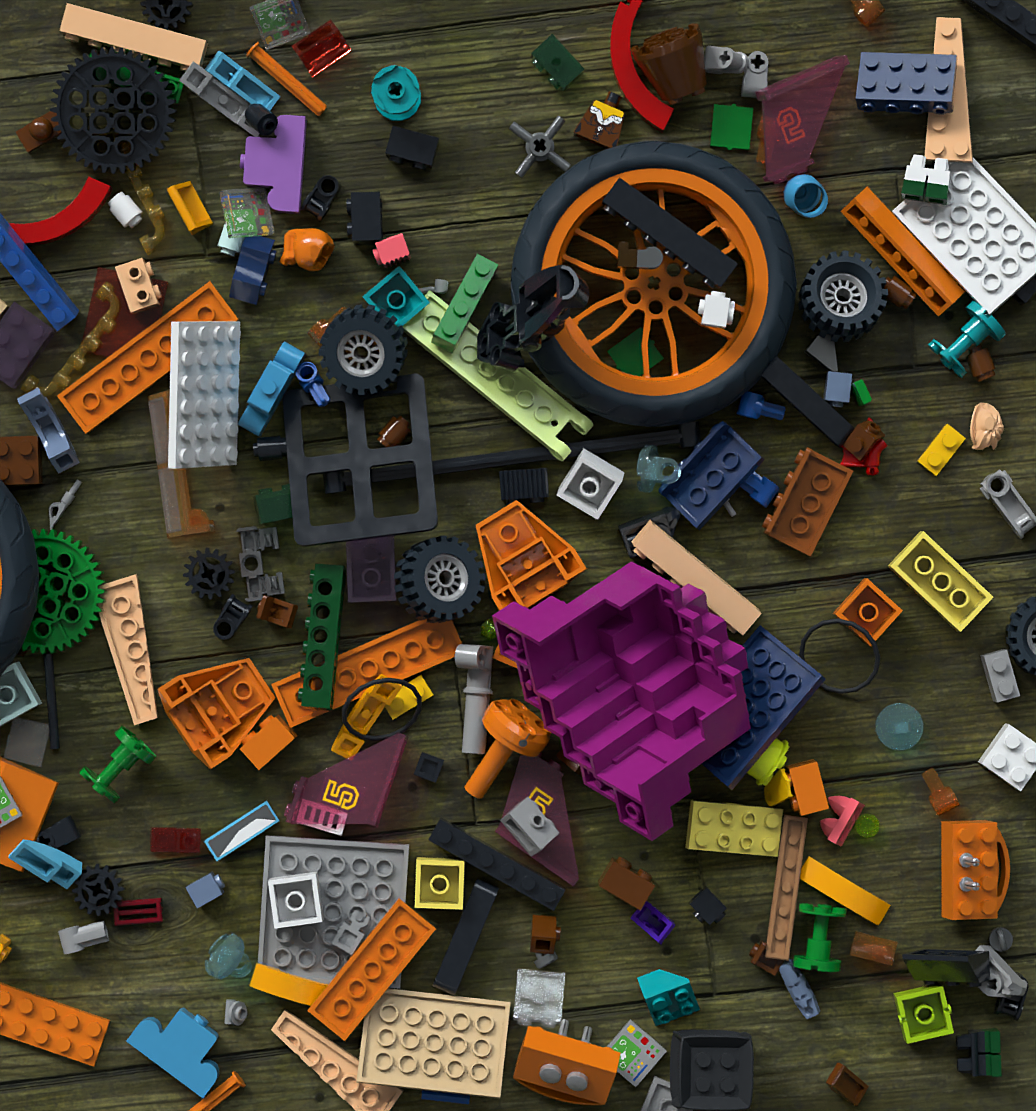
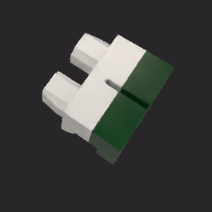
(916, 178)

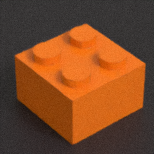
(868, 609)
(268, 742)
(806, 787)

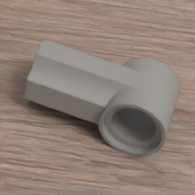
(76, 938)

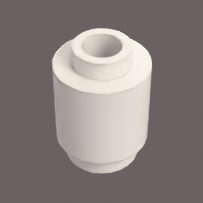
(125, 210)

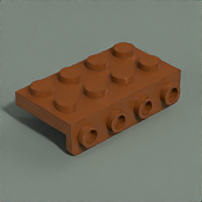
(807, 501)

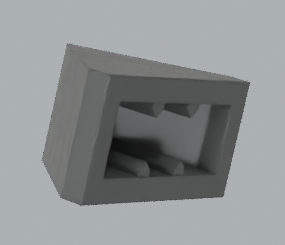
(823, 352)

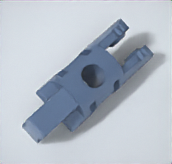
(799, 989)

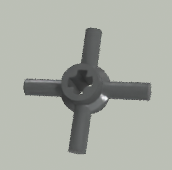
(531, 139)

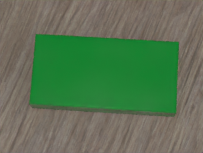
(860, 392)

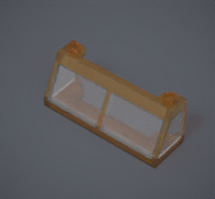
(178, 515)

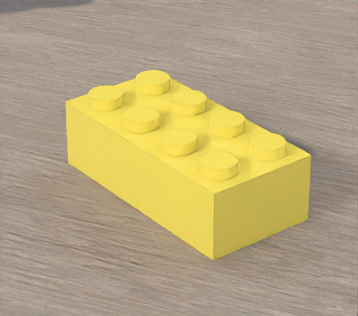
(940, 581)

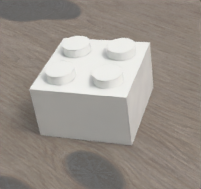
(590, 483)
(1011, 757)
(295, 900)

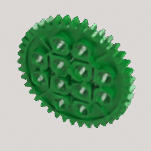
(80, 572)

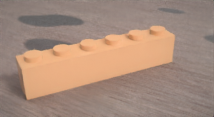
(151, 41)
(686, 568)

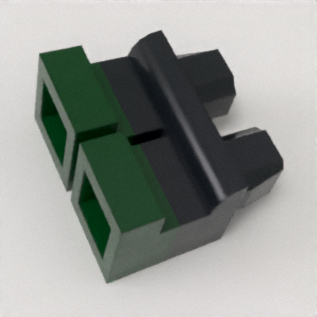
(983, 1052)

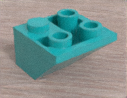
(667, 996)

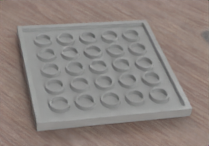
(350, 878)

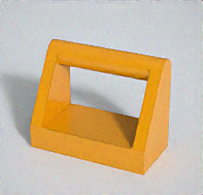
(190, 207)

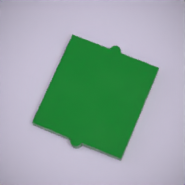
(731, 127)
(628, 354)

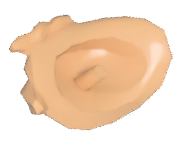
(985, 426)

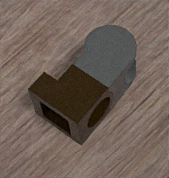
(638, 259)

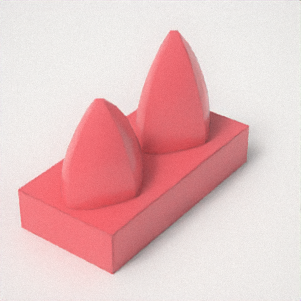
(848, 811)

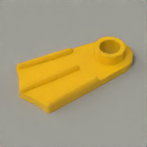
(778, 789)

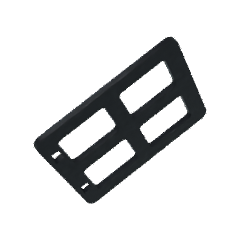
(360, 462)

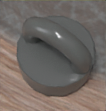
(1000, 939)
(544, 960)

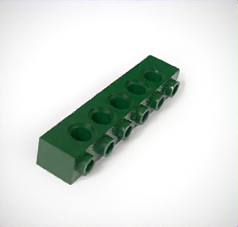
(323, 698)

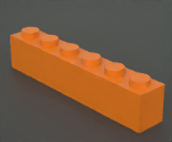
(902, 251)

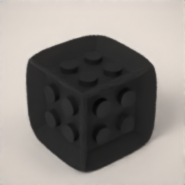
(711, 1070)

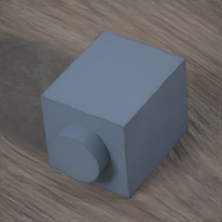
(837, 388)
(206, 889)

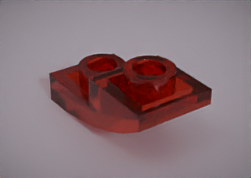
(175, 839)

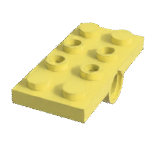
(734, 828)

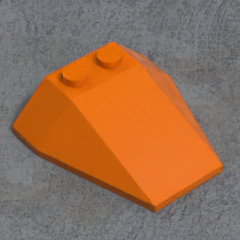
(524, 557)
(216, 707)

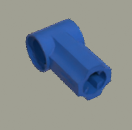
(760, 489)

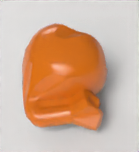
(307, 248)

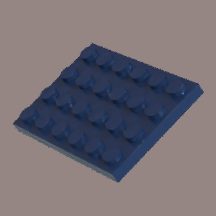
(775, 691)

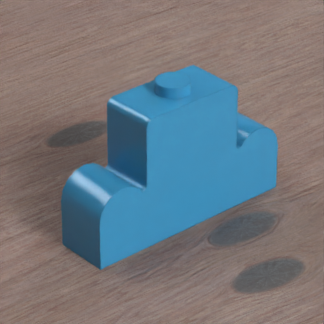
(271, 389)
(180, 1048)

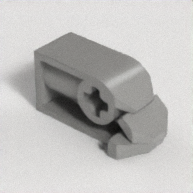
(1007, 980)

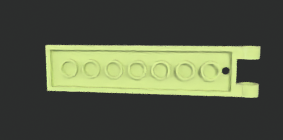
(514, 393)

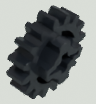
(177, 5)
(199, 578)
(94, 900)

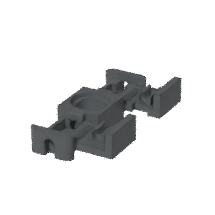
(257, 584)

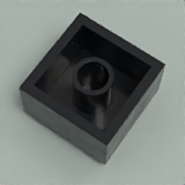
(366, 218)

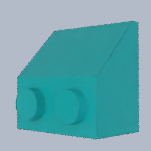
(397, 296)

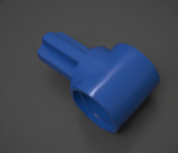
(314, 384)
(753, 405)

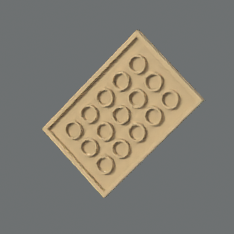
(435, 1043)

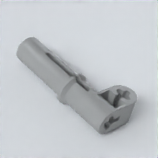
(479, 665)

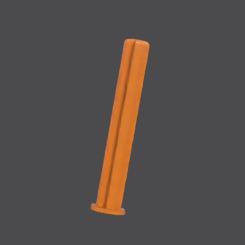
(286, 79)
(220, 1093)

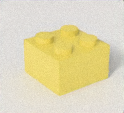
(439, 883)

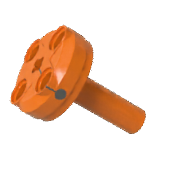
(514, 730)

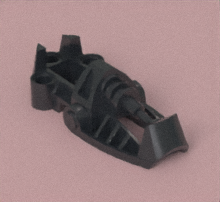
(533, 319)

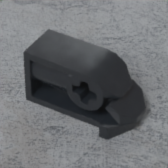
(665, 519)

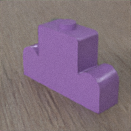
(278, 163)

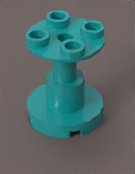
(391, 81)
(972, 333)

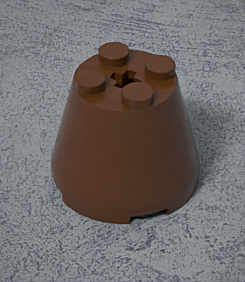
(673, 62)

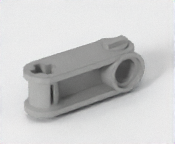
(1009, 503)

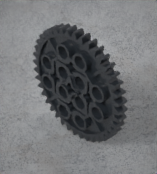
(84, 140)

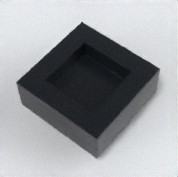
(429, 767)

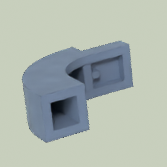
(50, 430)

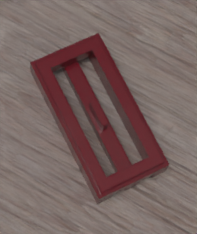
(158, 909)

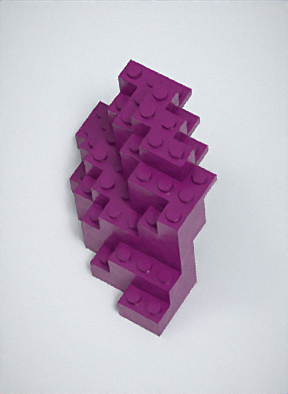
(631, 686)

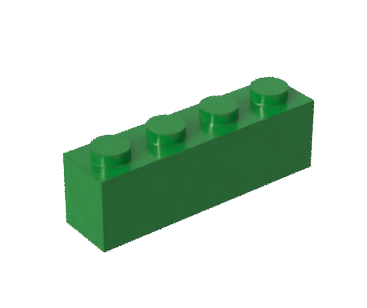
(464, 303)

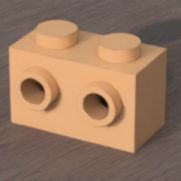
(138, 286)

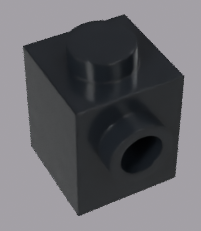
(707, 906)

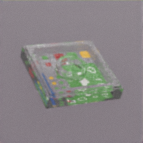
(279, 21)
(246, 212)

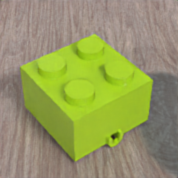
(923, 1013)

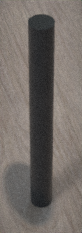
(51, 701)

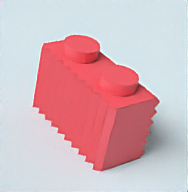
(391, 251)

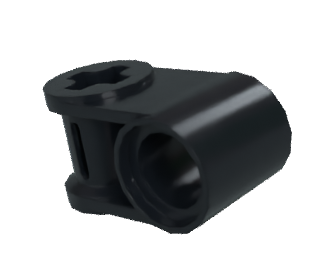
(320, 198)
(232, 616)
(60, 833)
(1015, 1003)

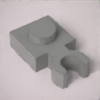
(349, 935)

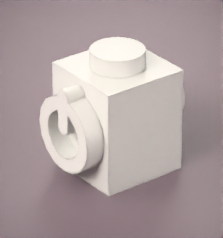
(716, 310)

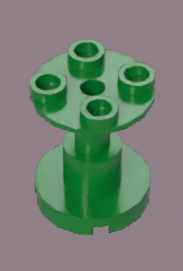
(123, 758)
(819, 947)

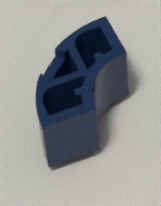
(252, 269)

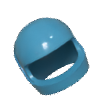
(803, 194)

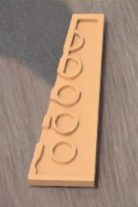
(950, 134)
(128, 645)
(333, 1065)

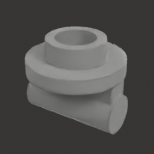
(235, 1012)

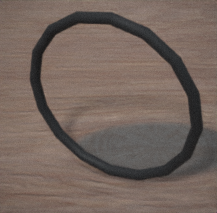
(859, 628)
(369, 684)

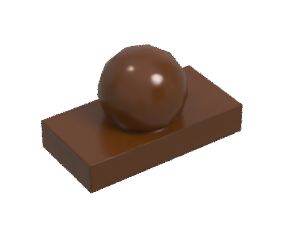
(38, 132)
(847, 1084)

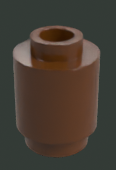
(899, 292)
(980, 363)
(394, 432)

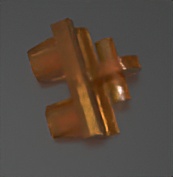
(873, 948)

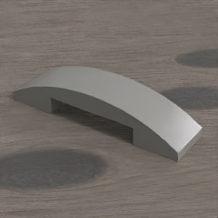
(217, 95)

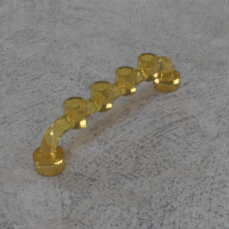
(144, 193)
(90, 343)

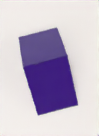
(653, 922)

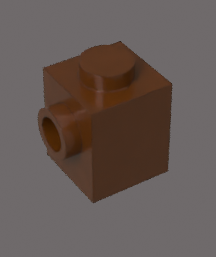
(544, 934)

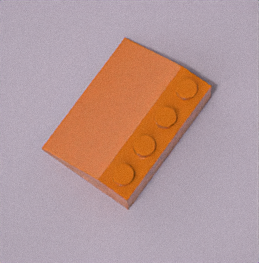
(33, 796)

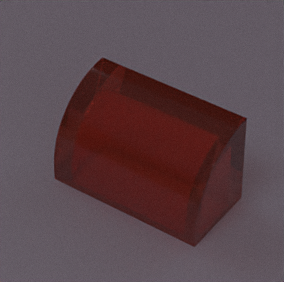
(321, 48)

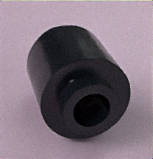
(261, 119)
(270, 448)

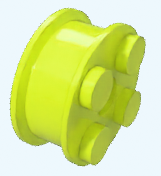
(769, 761)

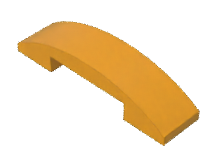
(363, 716)
(843, 891)
(285, 985)

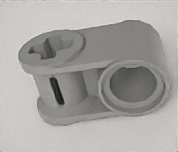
(724, 60)
(754, 78)

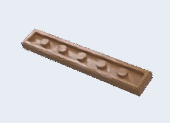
(786, 887)

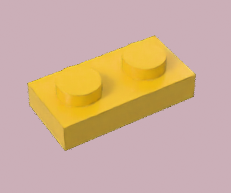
(941, 449)
(406, 699)

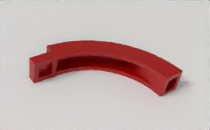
(629, 83)
(69, 220)

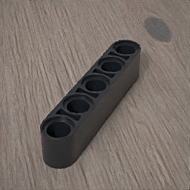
(807, 402)
(465, 937)

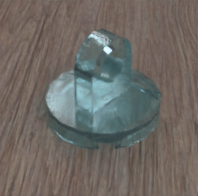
(651, 467)
(899, 726)
(225, 957)

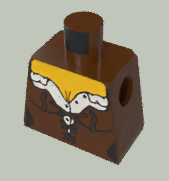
(602, 122)

